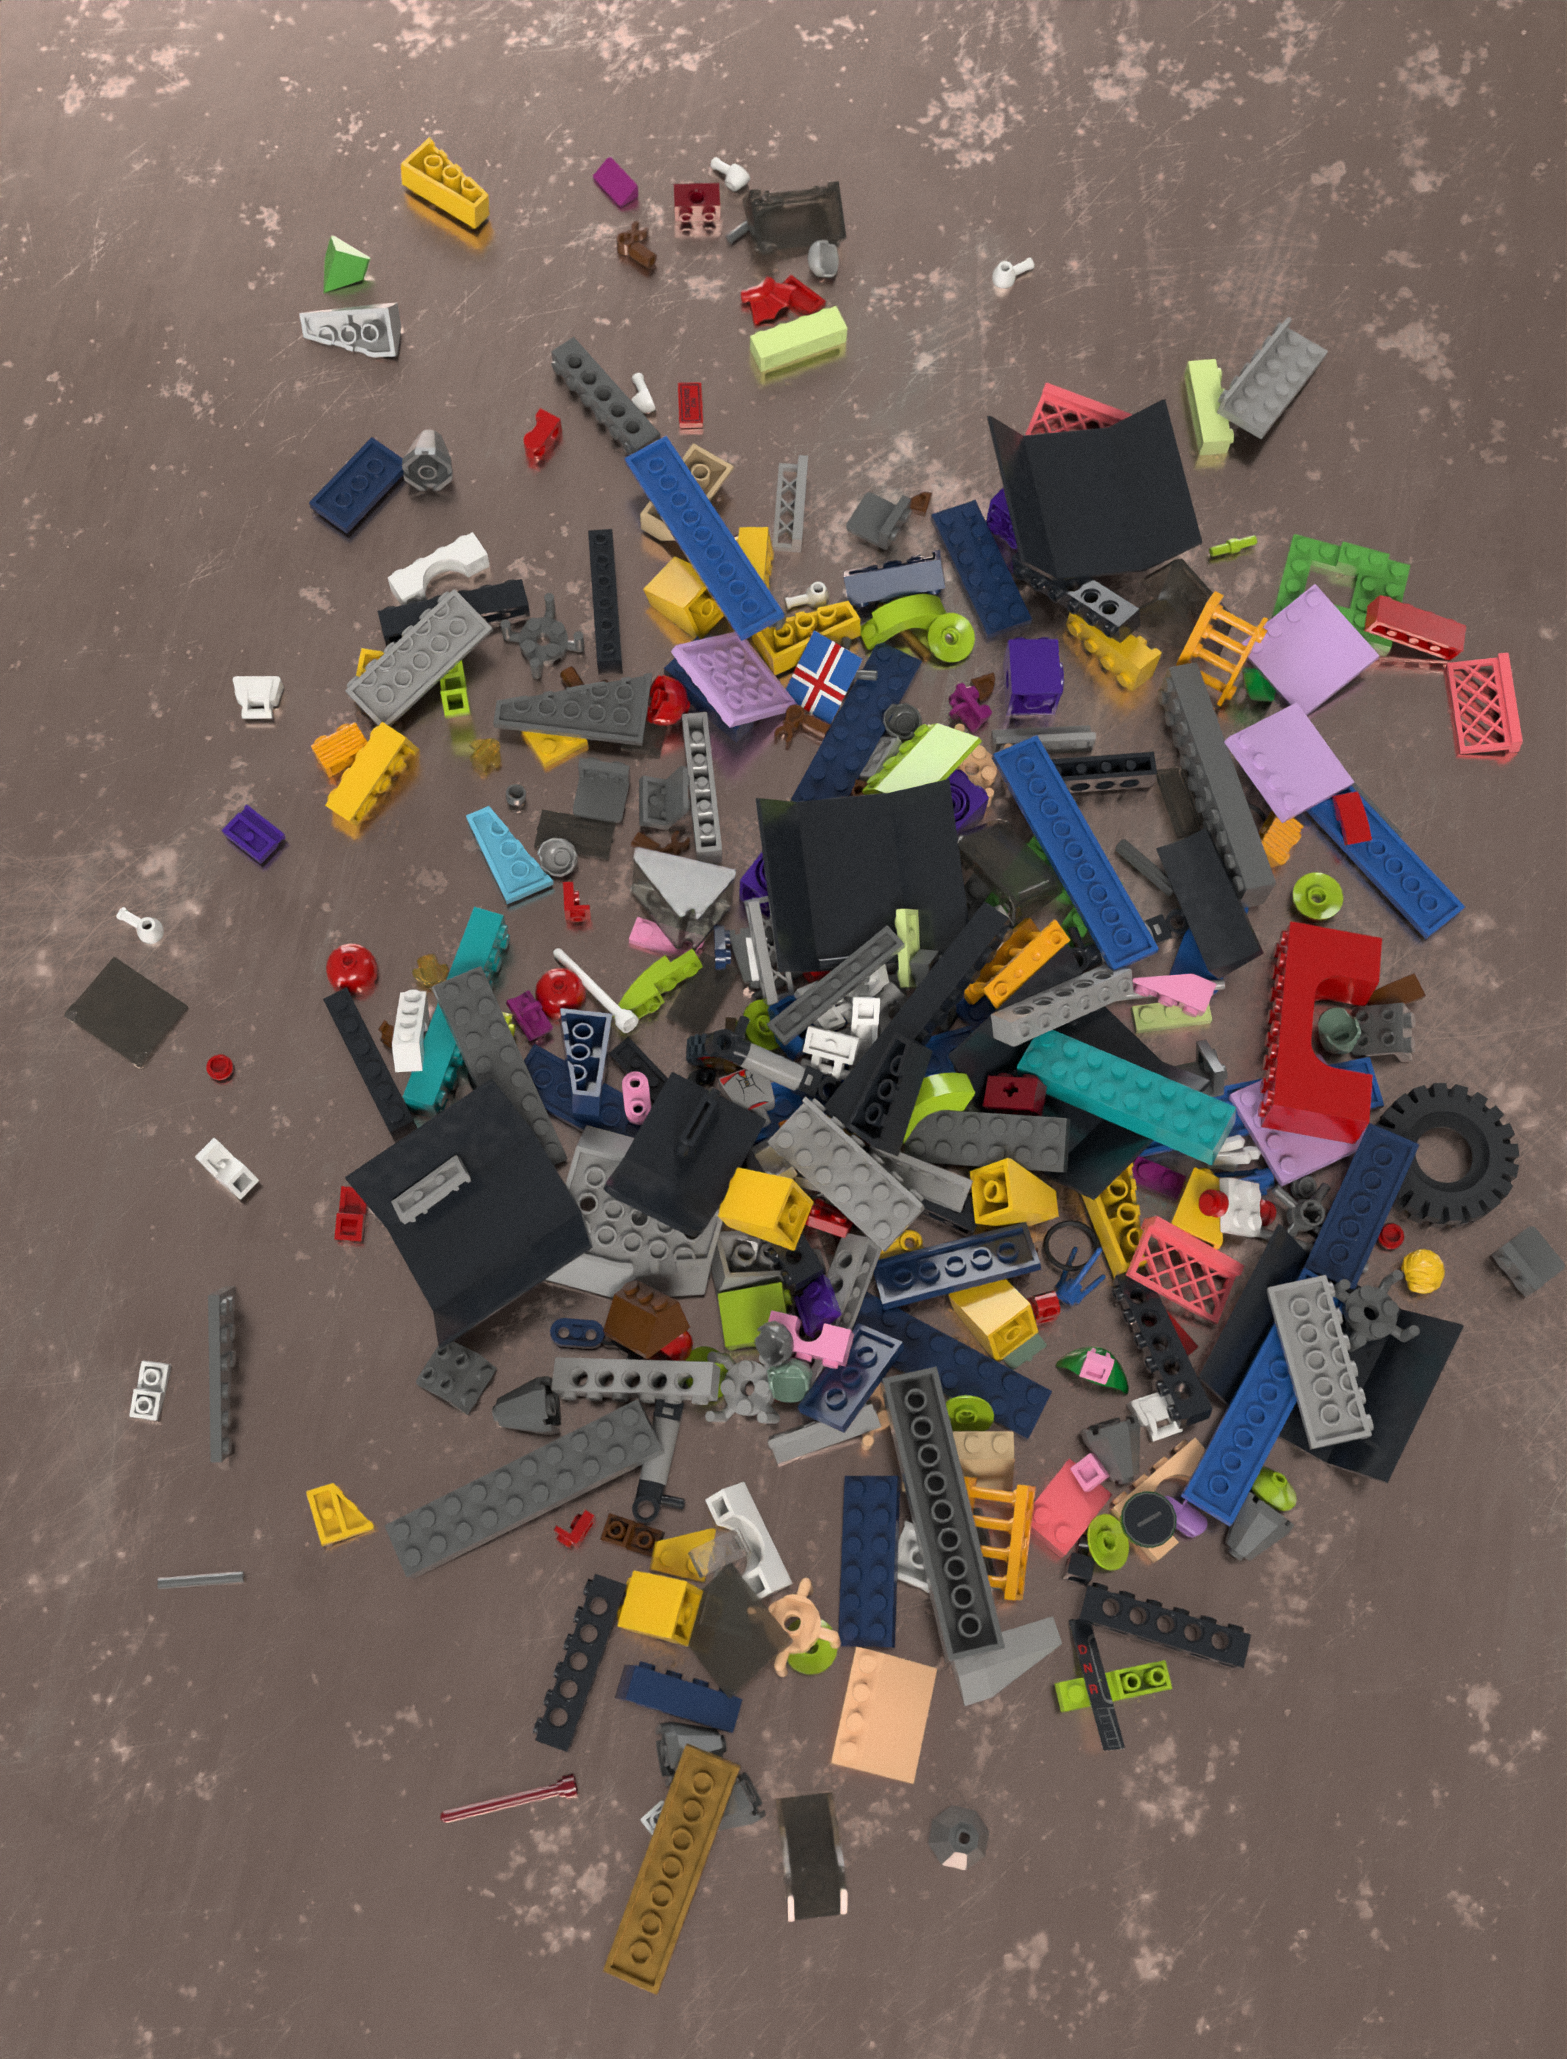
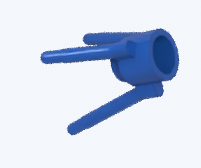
(1263, 1177)
(1069, 1290)

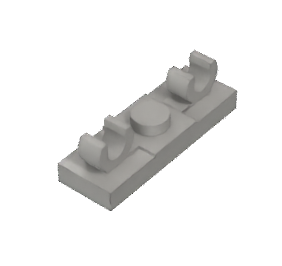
(430, 1190)

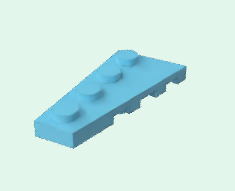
(509, 862)

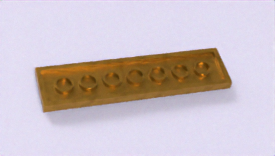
(672, 1868)

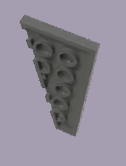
(589, 711)
(221, 1360)

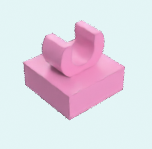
(1097, 1367)
(1089, 1472)

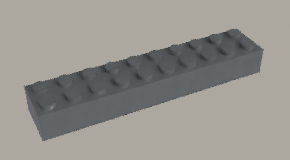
(1215, 782)
(523, 1489)
(942, 1515)

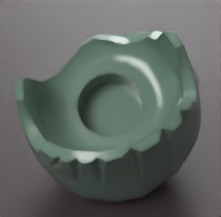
(1338, 1030)
(790, 1380)

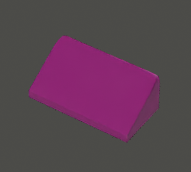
(616, 182)

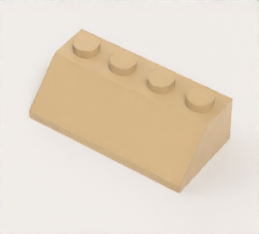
(710, 475)
(986, 1457)

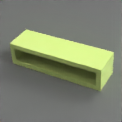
(798, 338)
(1203, 392)

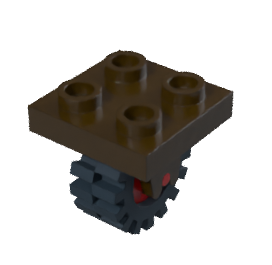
(698, 1055)

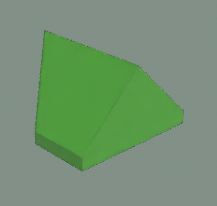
(343, 265)

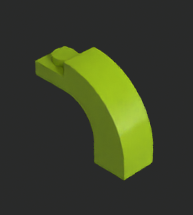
(900, 615)
(455, 693)
(940, 1093)

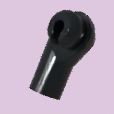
(702, 1076)

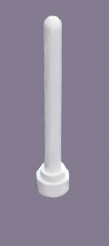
(625, 1019)

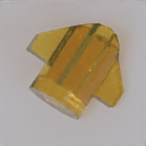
(485, 753)
(429, 971)

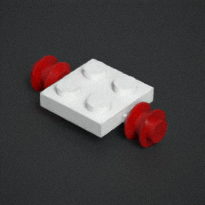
(1238, 1206)

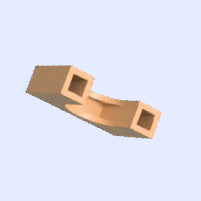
(1178, 1466)

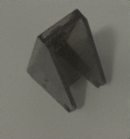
(1177, 606)
(682, 894)
(811, 1856)

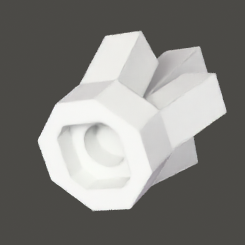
(1234, 1153)

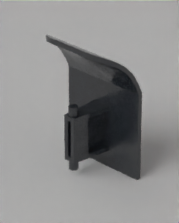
(685, 1156)

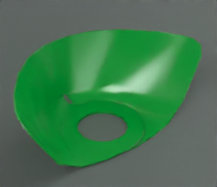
(1256, 686)
(1075, 1359)

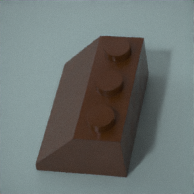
(644, 1319)

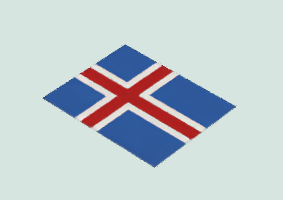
(823, 677)

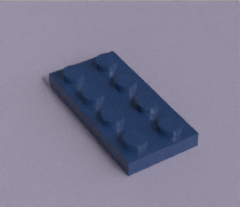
(358, 485)
(844, 1391)

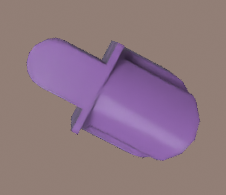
(1189, 1520)

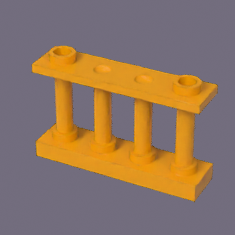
(1204, 629)
(1017, 961)
(1018, 1527)

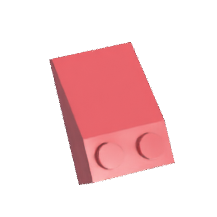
(1065, 1510)

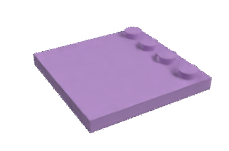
(1310, 651)
(733, 678)
(1289, 762)
(1287, 1153)

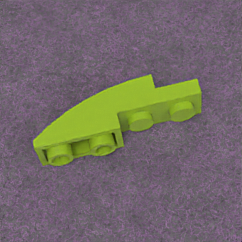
(662, 976)
(1122, 1685)

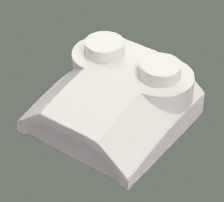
(909, 1559)

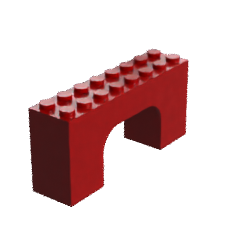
(1299, 1088)

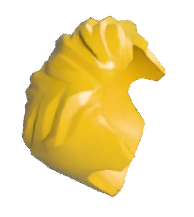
(1423, 1271)

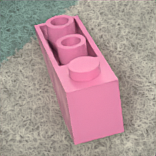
(1183, 991)

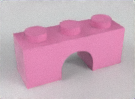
(831, 1346)

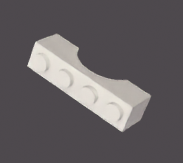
(461, 556)
(408, 1032)
(764, 1569)

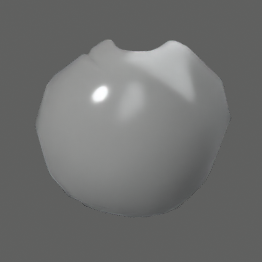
(823, 259)
(558, 856)

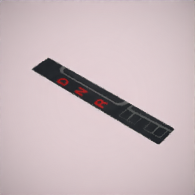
(1099, 1691)

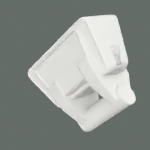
(258, 692)
(1151, 1410)

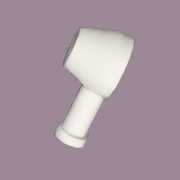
(736, 175)
(1005, 273)
(642, 399)
(810, 598)
(148, 936)

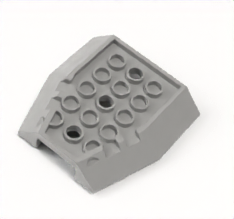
(620, 1248)

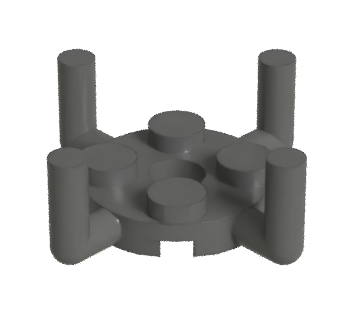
(543, 627)
(1383, 1307)

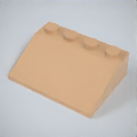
(883, 1715)

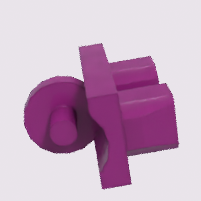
(967, 709)
(529, 1015)

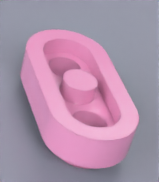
(636, 1097)

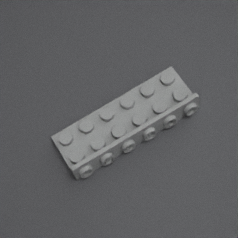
(1270, 380)
(418, 659)
(847, 1173)
(1319, 1362)

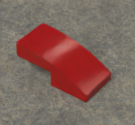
(1353, 818)
(351, 1216)

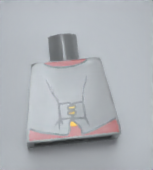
(749, 1092)

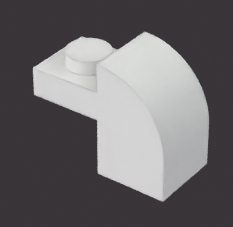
(772, 1161)
(226, 1168)

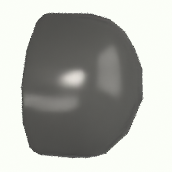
(903, 722)
(774, 1343)

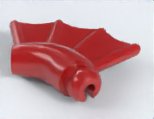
(767, 298)

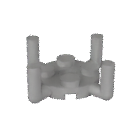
(734, 1390)

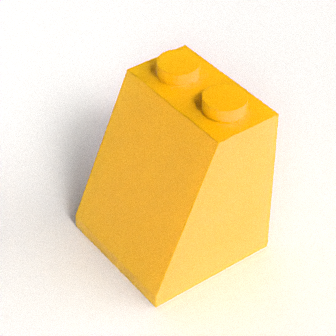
(683, 598)
(1010, 1195)
(766, 1207)
(1186, 1210)
(995, 1316)
(659, 1607)

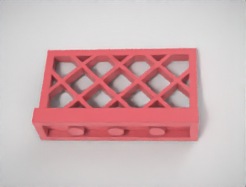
(1076, 404)
(1504, 696)
(1188, 1247)

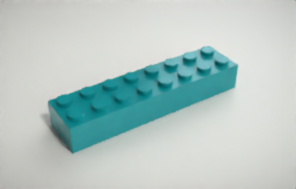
(480, 946)
(1129, 1095)

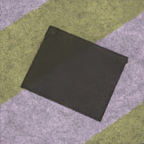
(126, 1011)
(735, 1632)

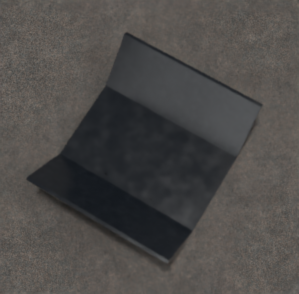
(1097, 496)
(851, 862)
(1096, 1146)
(493, 1233)
(1391, 1372)

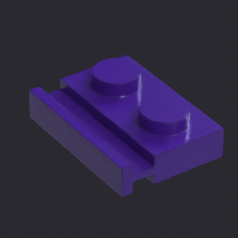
(253, 834)
(817, 1305)

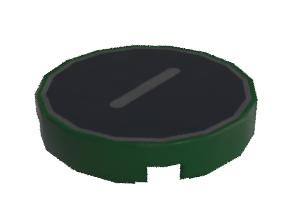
(1148, 1519)

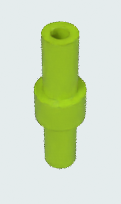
(1233, 546)

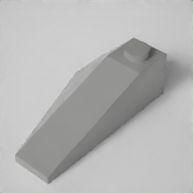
(362, 329)
(744, 1263)
(989, 1673)

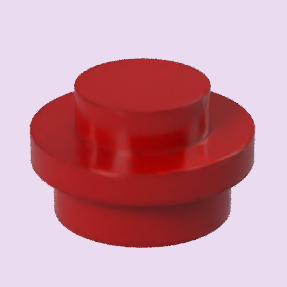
(219, 1067)
(1391, 1236)

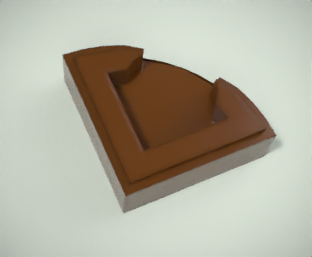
(920, 503)
(984, 685)

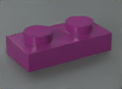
(1157, 1178)

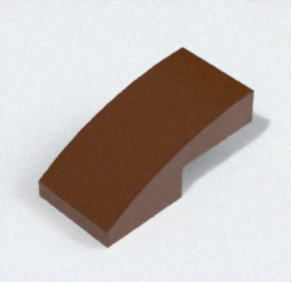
(1404, 990)

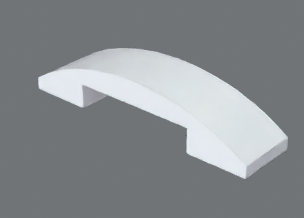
(864, 1023)

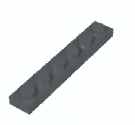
(835, 985)

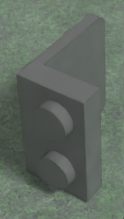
(879, 519)
(601, 790)
(663, 800)
(1385, 1031)
(1208, 1067)
(1528, 1261)
(456, 1375)

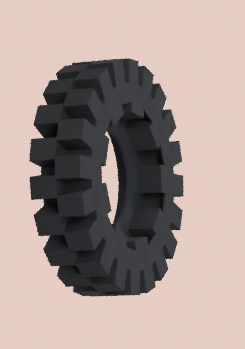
(1490, 1146)

